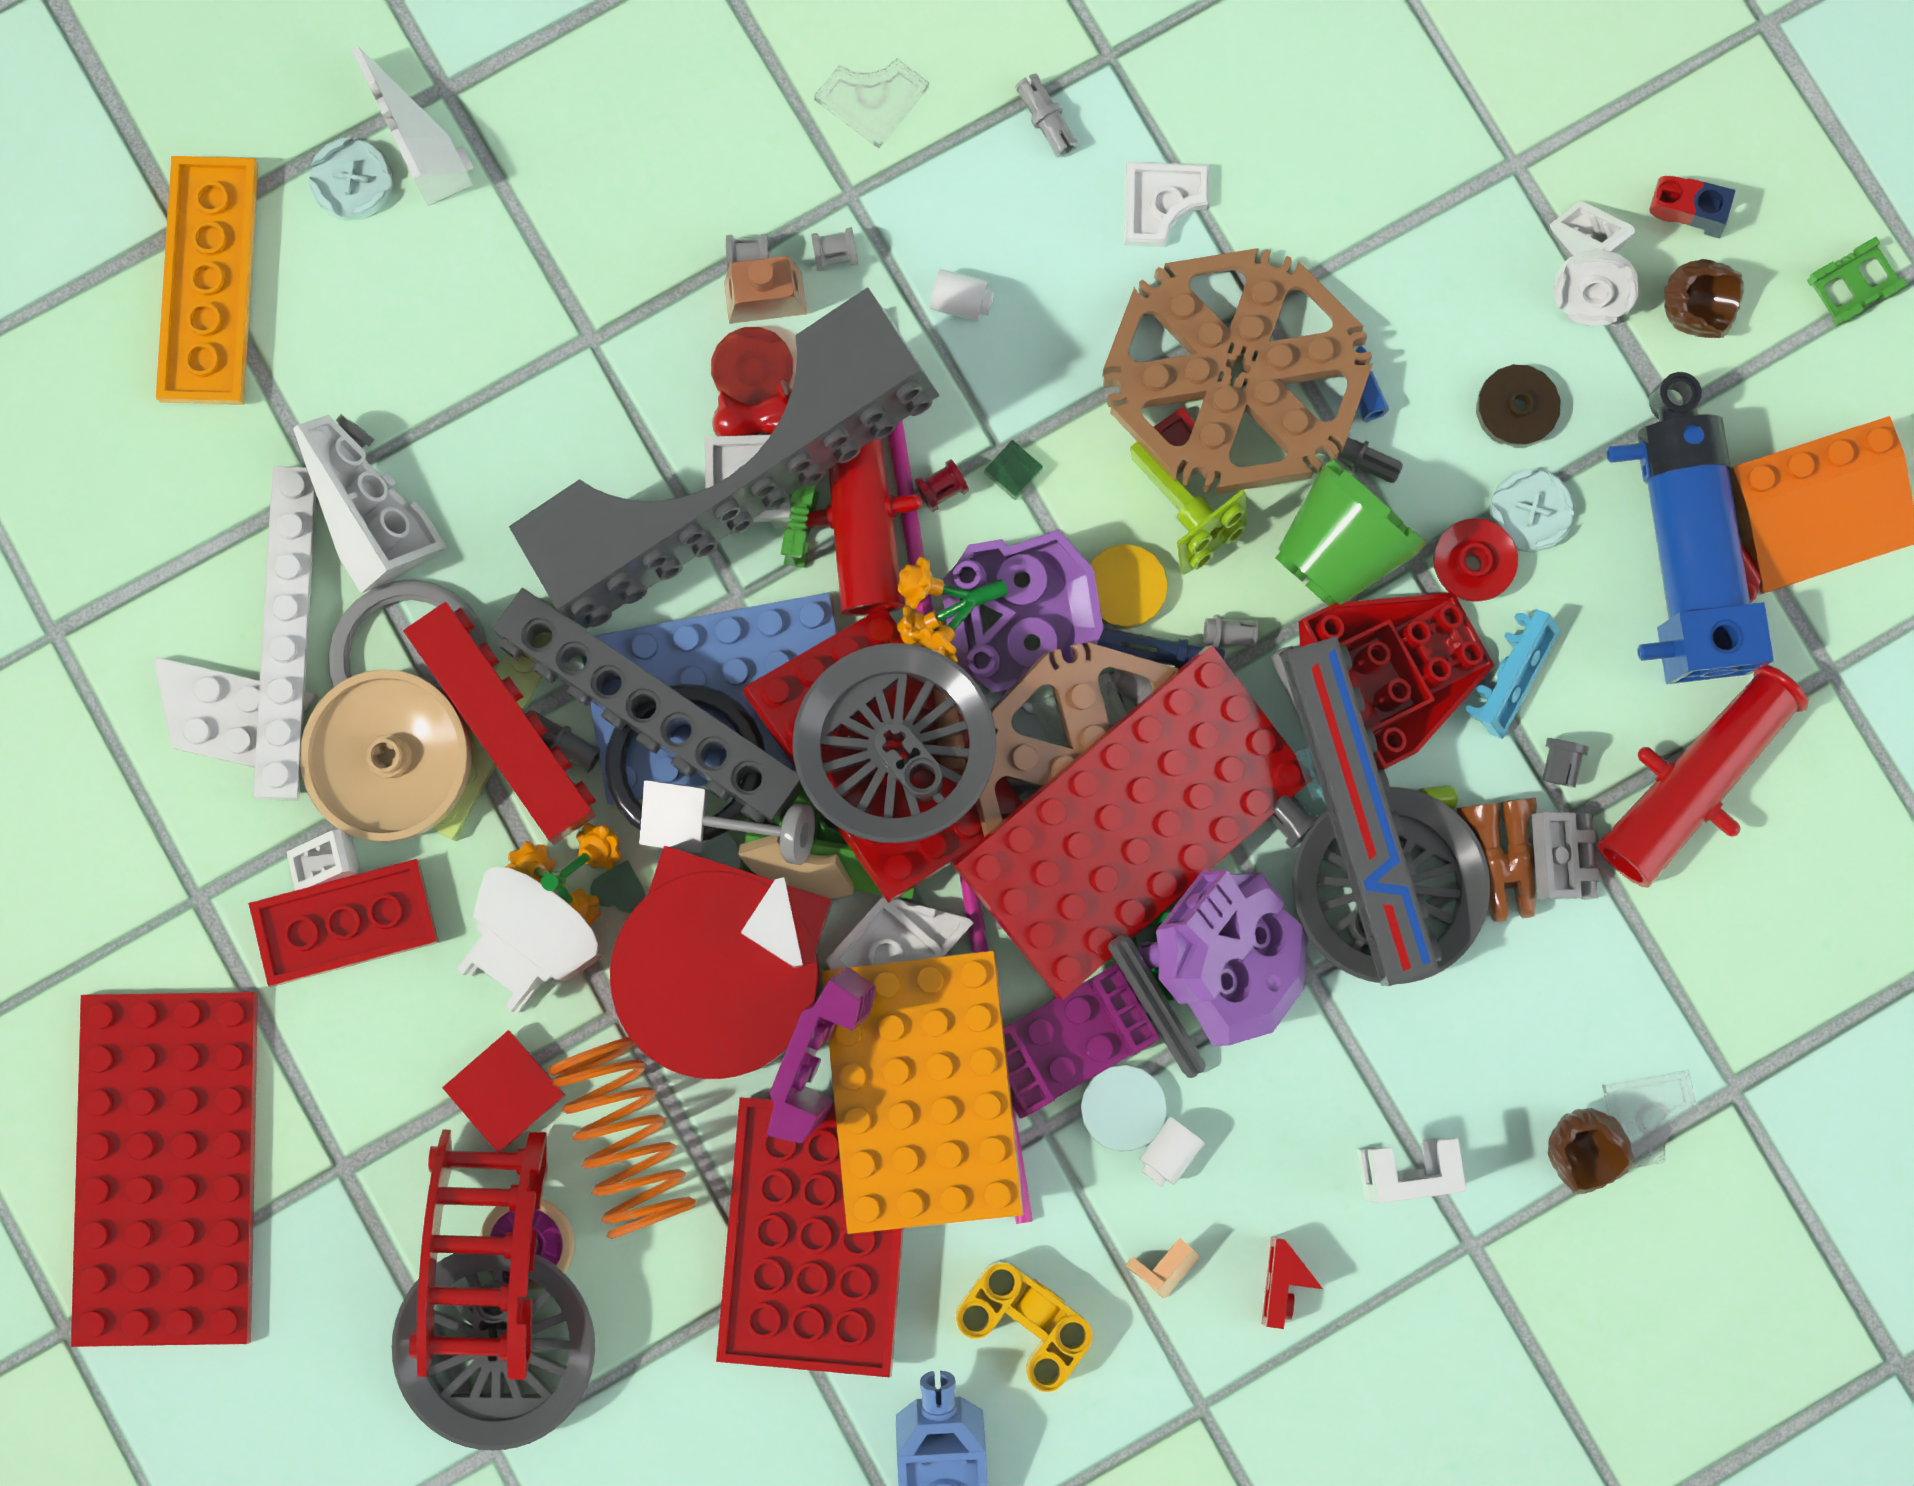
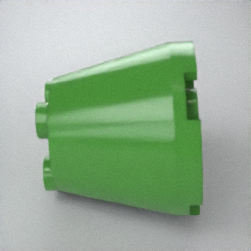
(1345, 538)

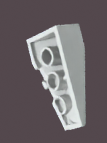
(424, 145)
(368, 520)

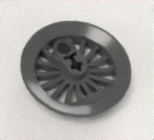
(850, 689)
(1428, 827)
(496, 1418)

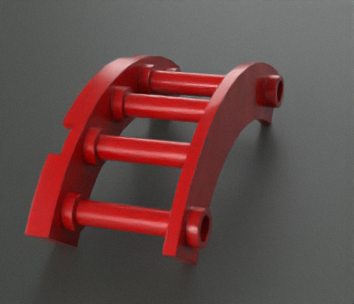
(516, 1246)

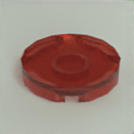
(751, 364)

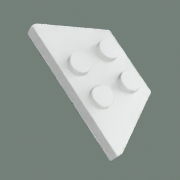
(211, 711)
(898, 934)

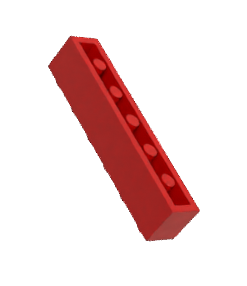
(500, 723)

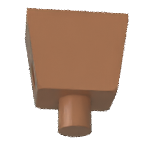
(764, 290)

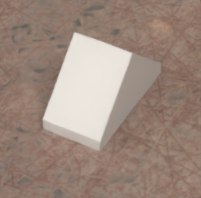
(1590, 228)
(323, 859)
(774, 925)

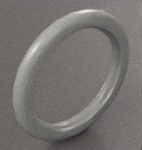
(381, 596)

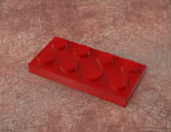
(343, 923)

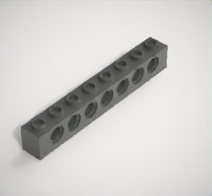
(530, 616)

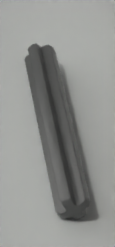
(1156, 1005)

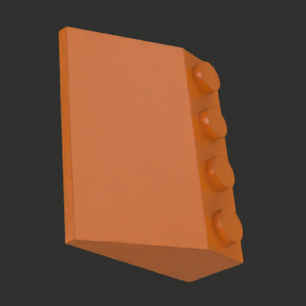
(1824, 504)

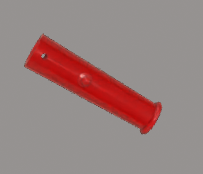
(864, 532)
(1700, 778)

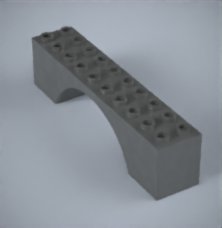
(847, 389)

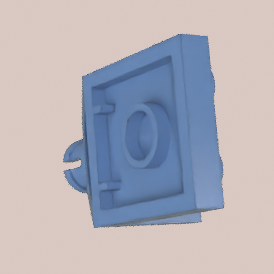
(941, 1438)

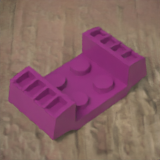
(1074, 1039)
(798, 1108)

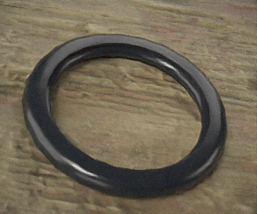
(701, 696)

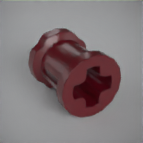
(941, 485)

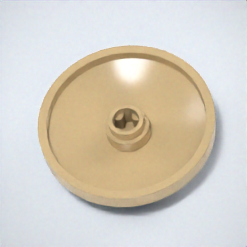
(385, 756)

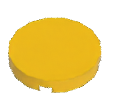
(1129, 585)

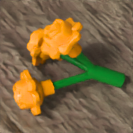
(918, 628)
(596, 847)

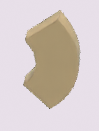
(818, 875)

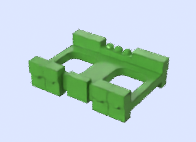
(1849, 272)
(794, 544)

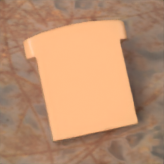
(1168, 1270)

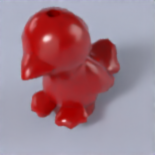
(746, 419)

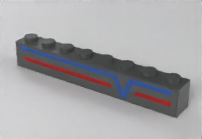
(1360, 812)

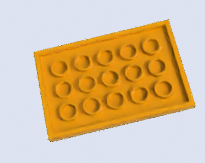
(926, 1098)

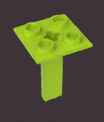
(1205, 526)

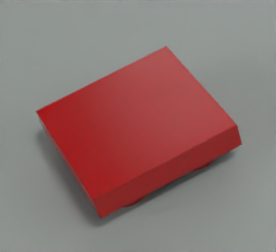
(503, 1091)

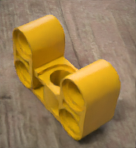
(1034, 1309)

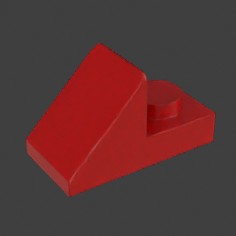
(1283, 1270)

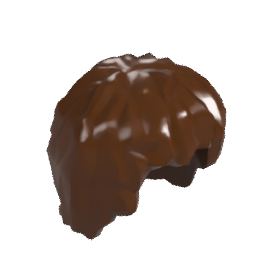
(1703, 298)
(1589, 1150)

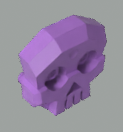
(1055, 606)
(1235, 933)

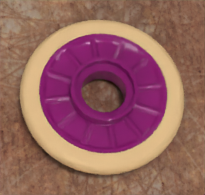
(553, 1234)

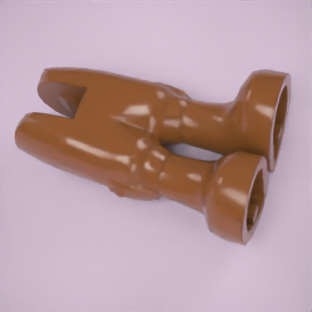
(1509, 868)

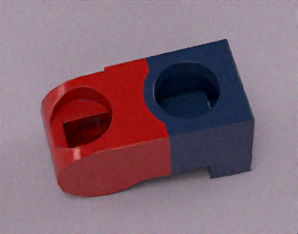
(1692, 203)

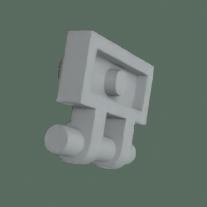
(1565, 856)

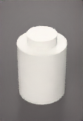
(961, 295)
(1170, 1153)

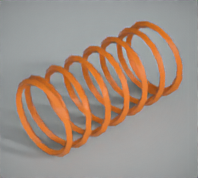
(583, 1067)

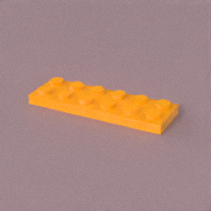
(207, 280)

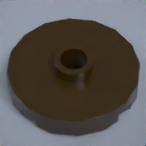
(1514, 426)

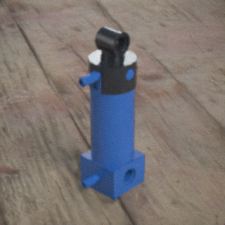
(1709, 610)

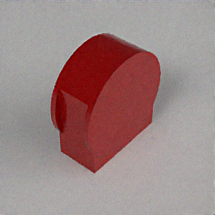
(698, 987)

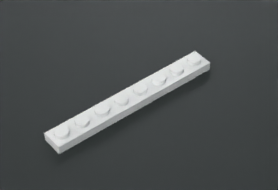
(285, 635)

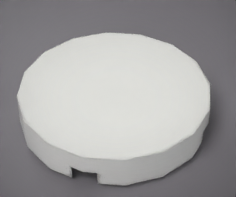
(1595, 287)

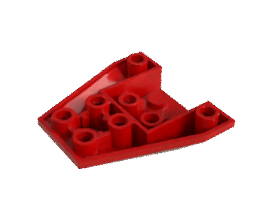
(1410, 662)

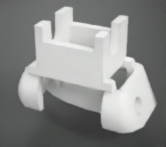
(527, 936)

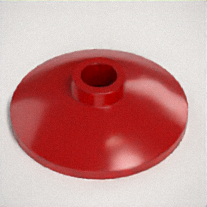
(1489, 545)

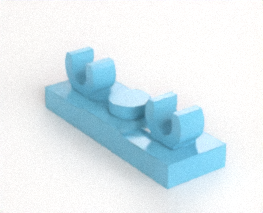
(1516, 672)

